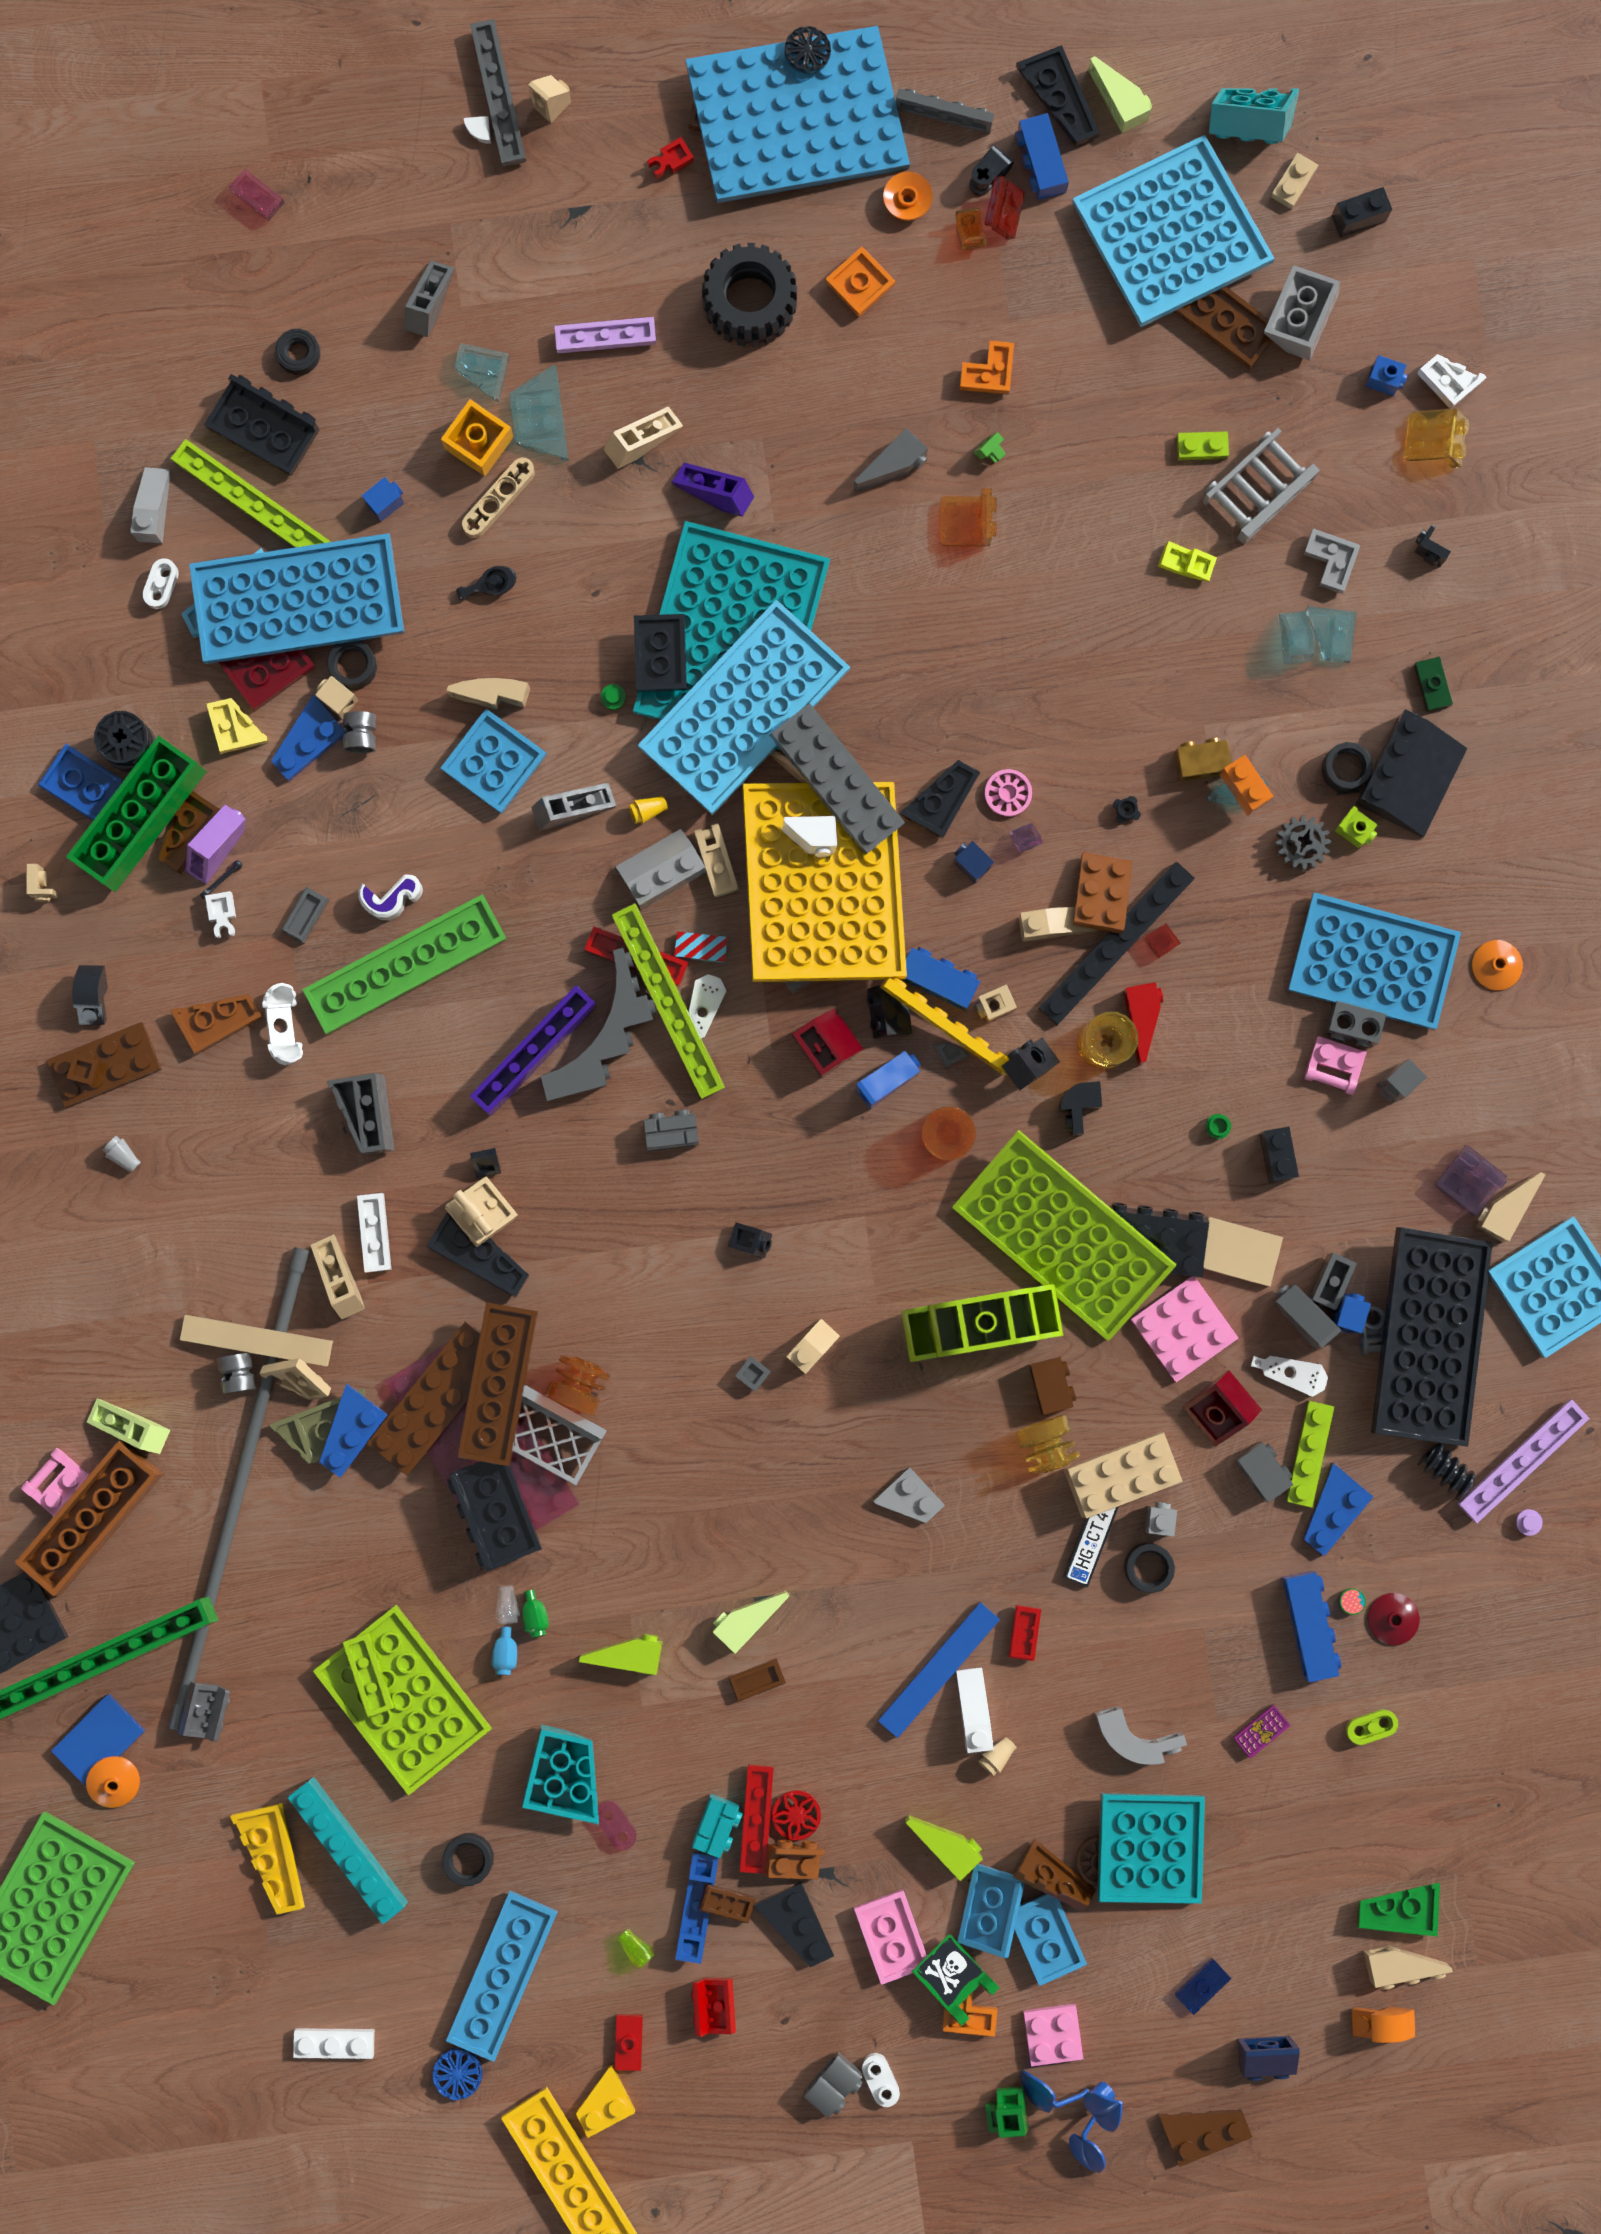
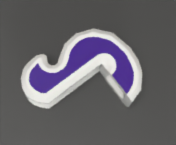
(394, 900)

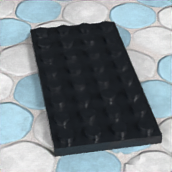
(1431, 1337)

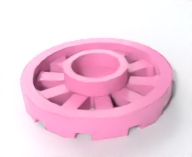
(1008, 792)

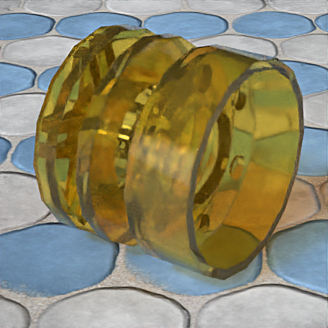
(1119, 1031)
(1047, 1444)

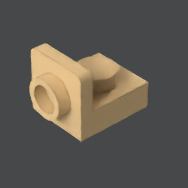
(35, 881)

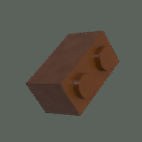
(1052, 1385)

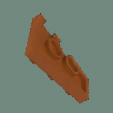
(214, 1021)

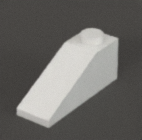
(974, 1710)

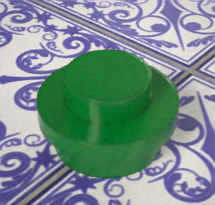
(613, 696)
(1218, 1126)

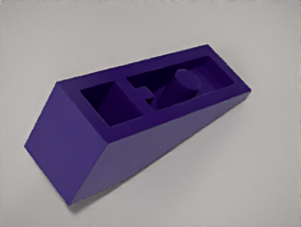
(716, 488)

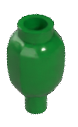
(534, 1615)

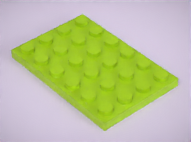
(430, 1712)

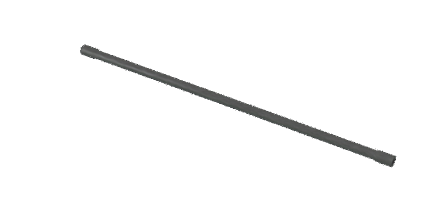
(296, 1270)

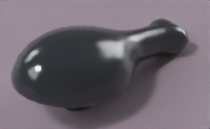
(493, 582)

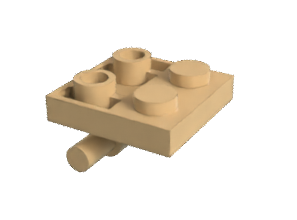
(481, 1211)

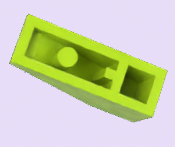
(633, 1655)
(950, 1847)

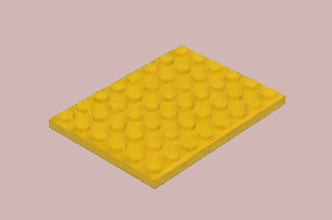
(819, 913)

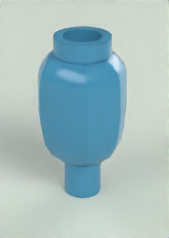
(504, 1653)

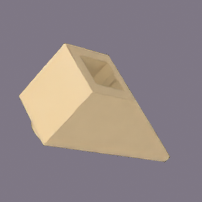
(1394, 1965)

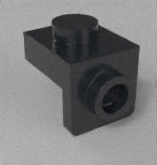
(1431, 551)

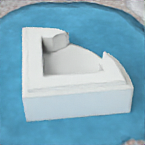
(479, 128)

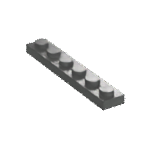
(498, 93)

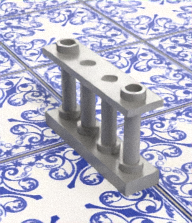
(1266, 509)

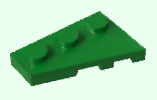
(1402, 1911)

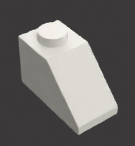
(812, 834)

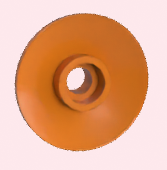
(908, 185)
(1485, 967)
(113, 1770)

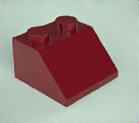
(1222, 1408)

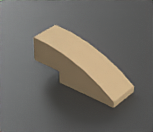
(490, 691)

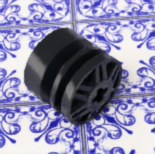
(130, 750)

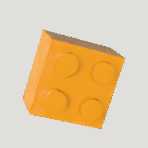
(477, 437)

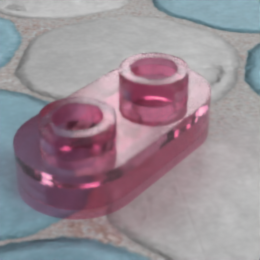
(616, 1825)

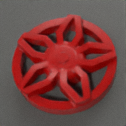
(796, 1815)

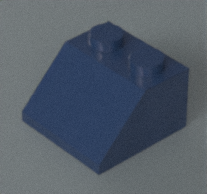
(1268, 2057)

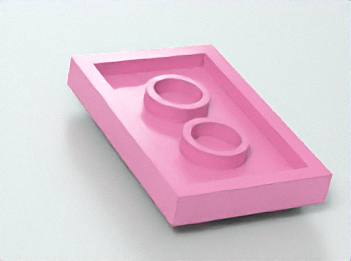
(891, 1935)

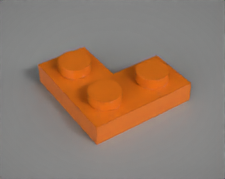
(993, 376)
(981, 2020)

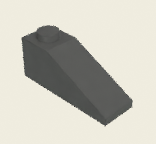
(427, 299)
(894, 462)
(572, 806)

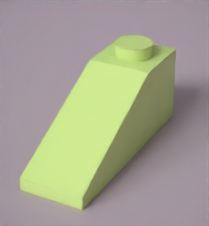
(1121, 96)
(128, 1426)
(743, 1622)

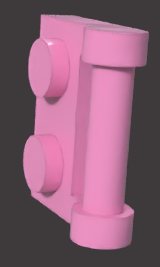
(1337, 1057)
(61, 1488)

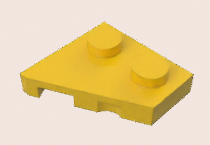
(605, 2104)

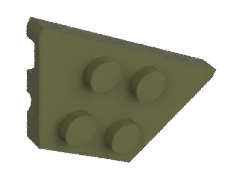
(309, 1429)

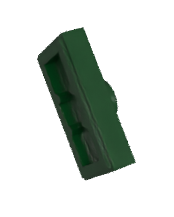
(1433, 684)

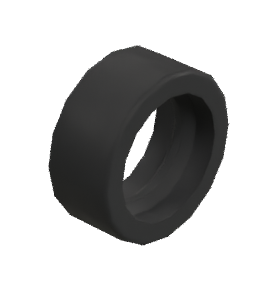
(365, 678)
(1358, 751)
(1169, 1569)
(448, 1866)

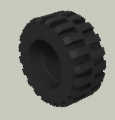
(742, 264)

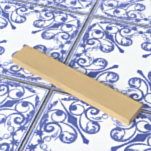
(256, 1340)

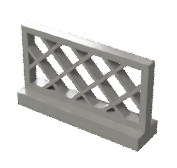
(568, 1419)

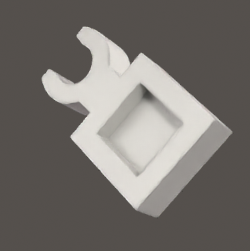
(221, 909)

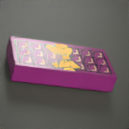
(1261, 1731)

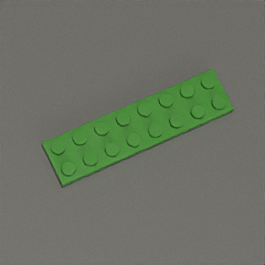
(404, 964)

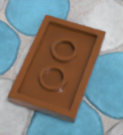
(1102, 892)

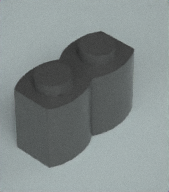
(833, 2084)

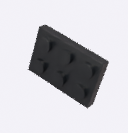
(660, 653)

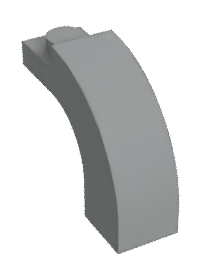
(1142, 1751)

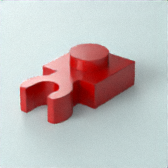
(674, 156)

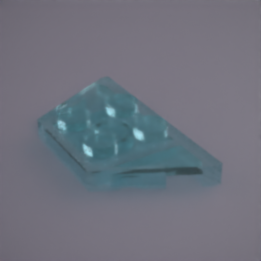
(539, 415)

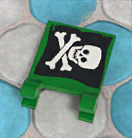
(952, 1976)

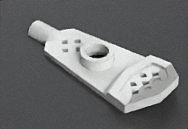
(707, 1000)
(1301, 1376)

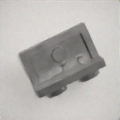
(204, 1711)

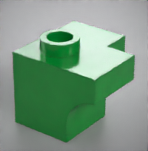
(1009, 2113)

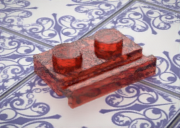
(1004, 208)

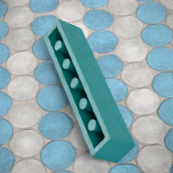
(348, 1850)

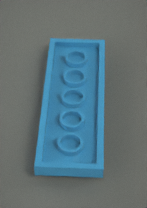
(501, 1976)

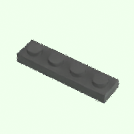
(950, 112)

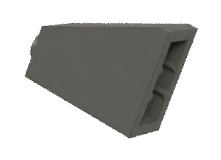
(1305, 1316)

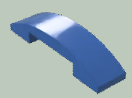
(694, 1921)

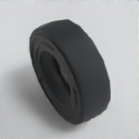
(301, 366)

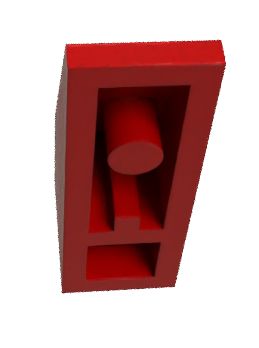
(1143, 1010)

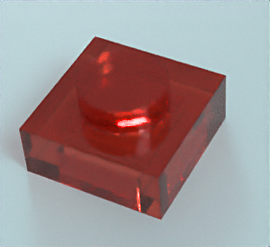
(1162, 940)

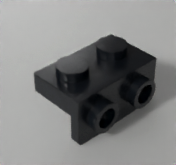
(887, 1014)

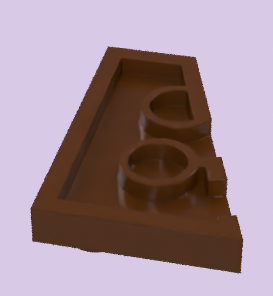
(187, 823)
(1052, 1876)
(1203, 2134)

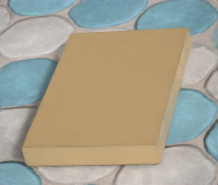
(1241, 1252)

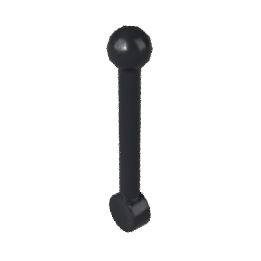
(237, 865)

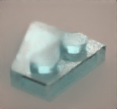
(483, 368)
(1334, 632)

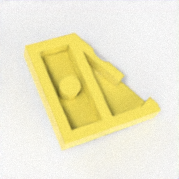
(233, 727)

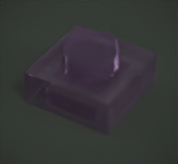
(1025, 837)

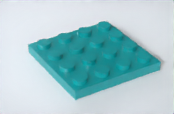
(1151, 1848)

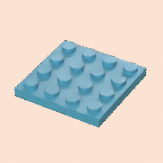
(1553, 1286)

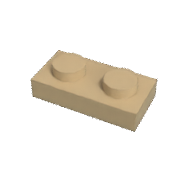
(1294, 181)

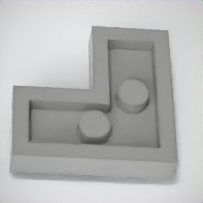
(1338, 555)

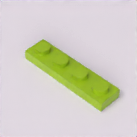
(1310, 1453)

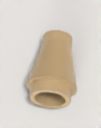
(995, 1760)

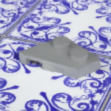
(910, 1497)

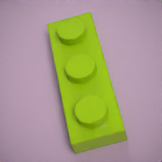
(368, 1675)

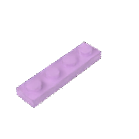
(605, 335)

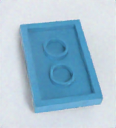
(991, 1911)
(1047, 1939)

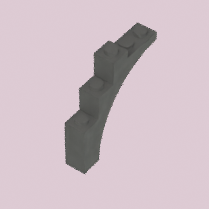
(627, 1010)

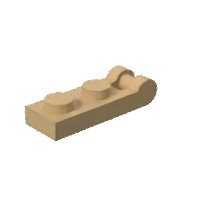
(716, 861)

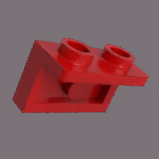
(713, 2006)

